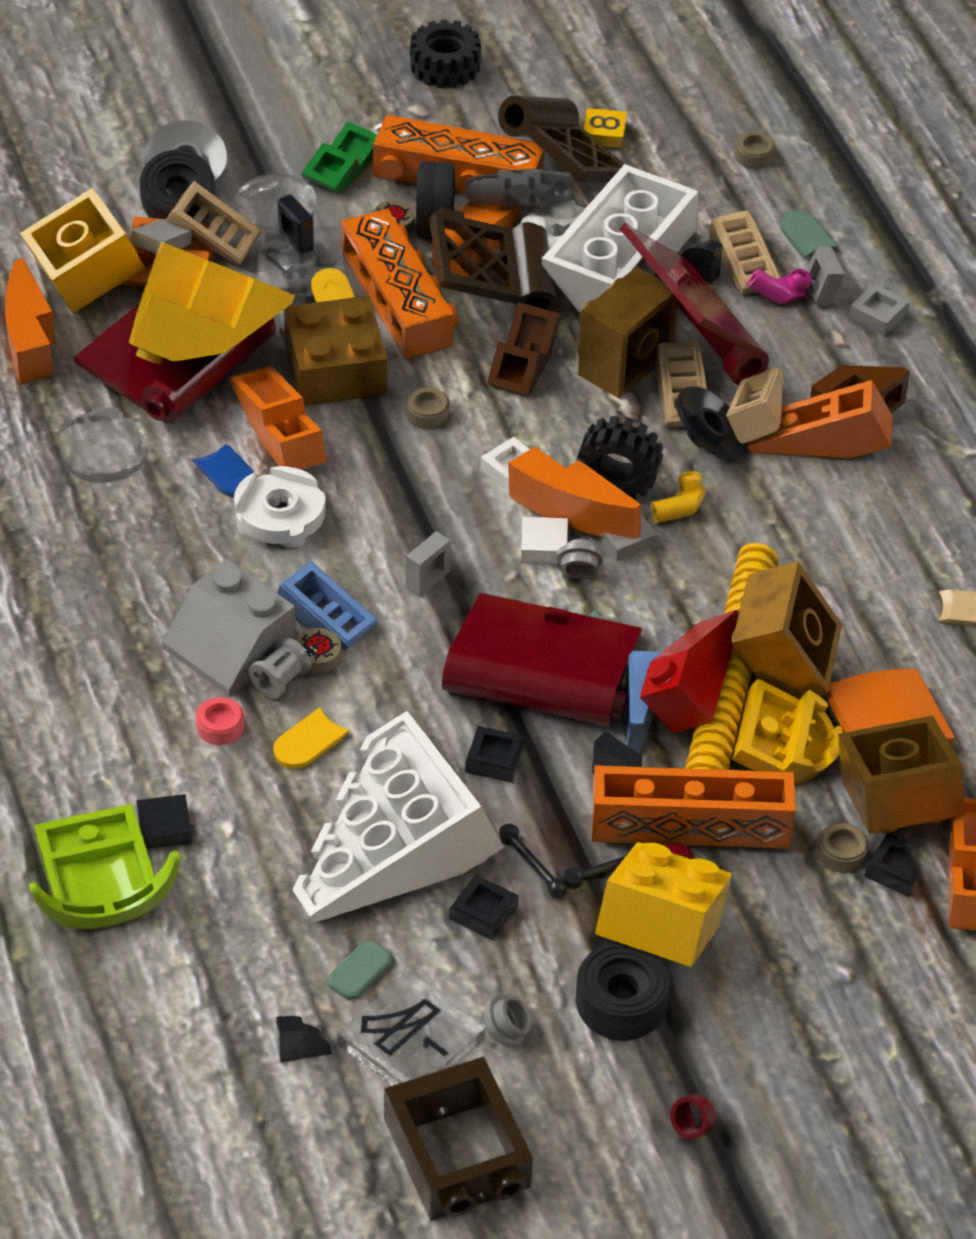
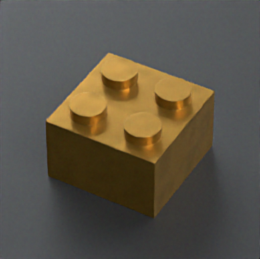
(624, 330)
(335, 350)
(787, 631)
(901, 774)

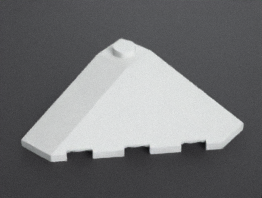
(399, 826)

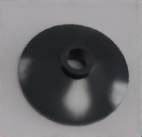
(707, 423)

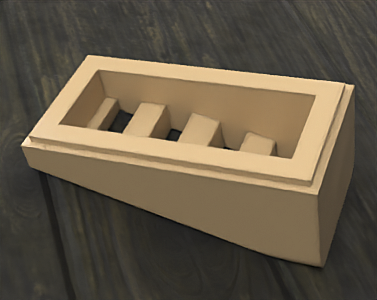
(222, 212)
(737, 230)
(676, 360)
(757, 406)

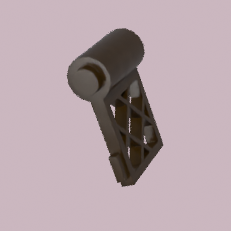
(556, 129)
(516, 264)

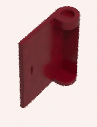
(703, 307)
(167, 388)
(541, 660)

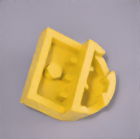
(786, 733)

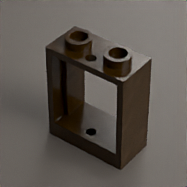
(441, 1096)

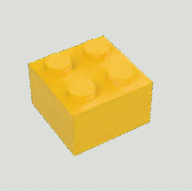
(82, 250)
(663, 903)

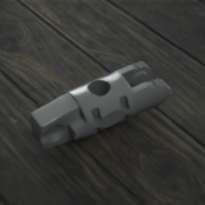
(520, 188)

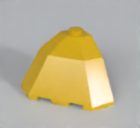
(199, 307)

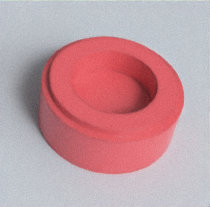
(220, 721)

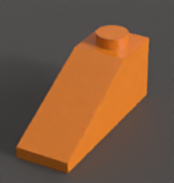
(832, 425)

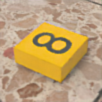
(606, 126)

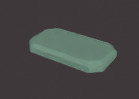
(359, 970)

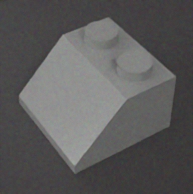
(228, 626)

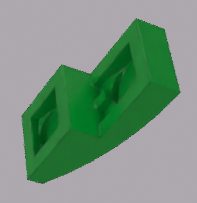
(343, 160)

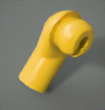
(684, 503)

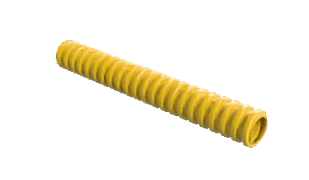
(715, 741)

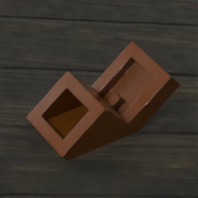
(527, 349)
(890, 382)

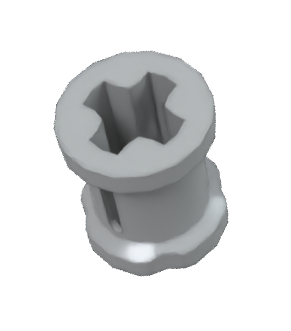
(279, 668)

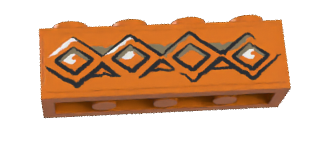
(407, 142)
(398, 283)
(693, 806)

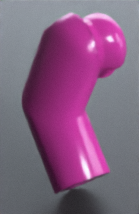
(781, 290)

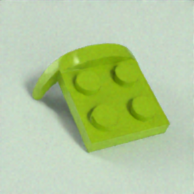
(99, 870)

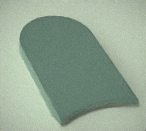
(804, 232)

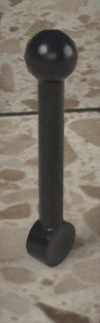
(510, 836)
(574, 877)

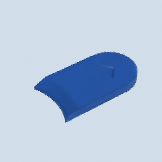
(224, 469)

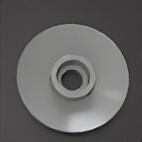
(190, 137)

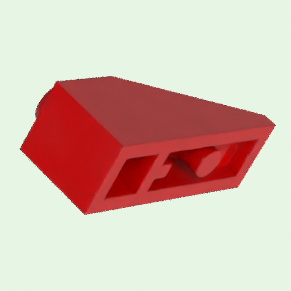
(689, 674)

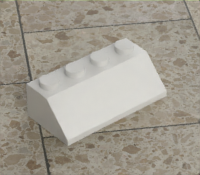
(598, 253)

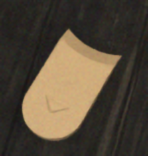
(958, 607)

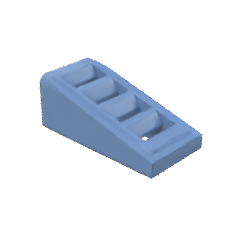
(324, 589)
(637, 712)

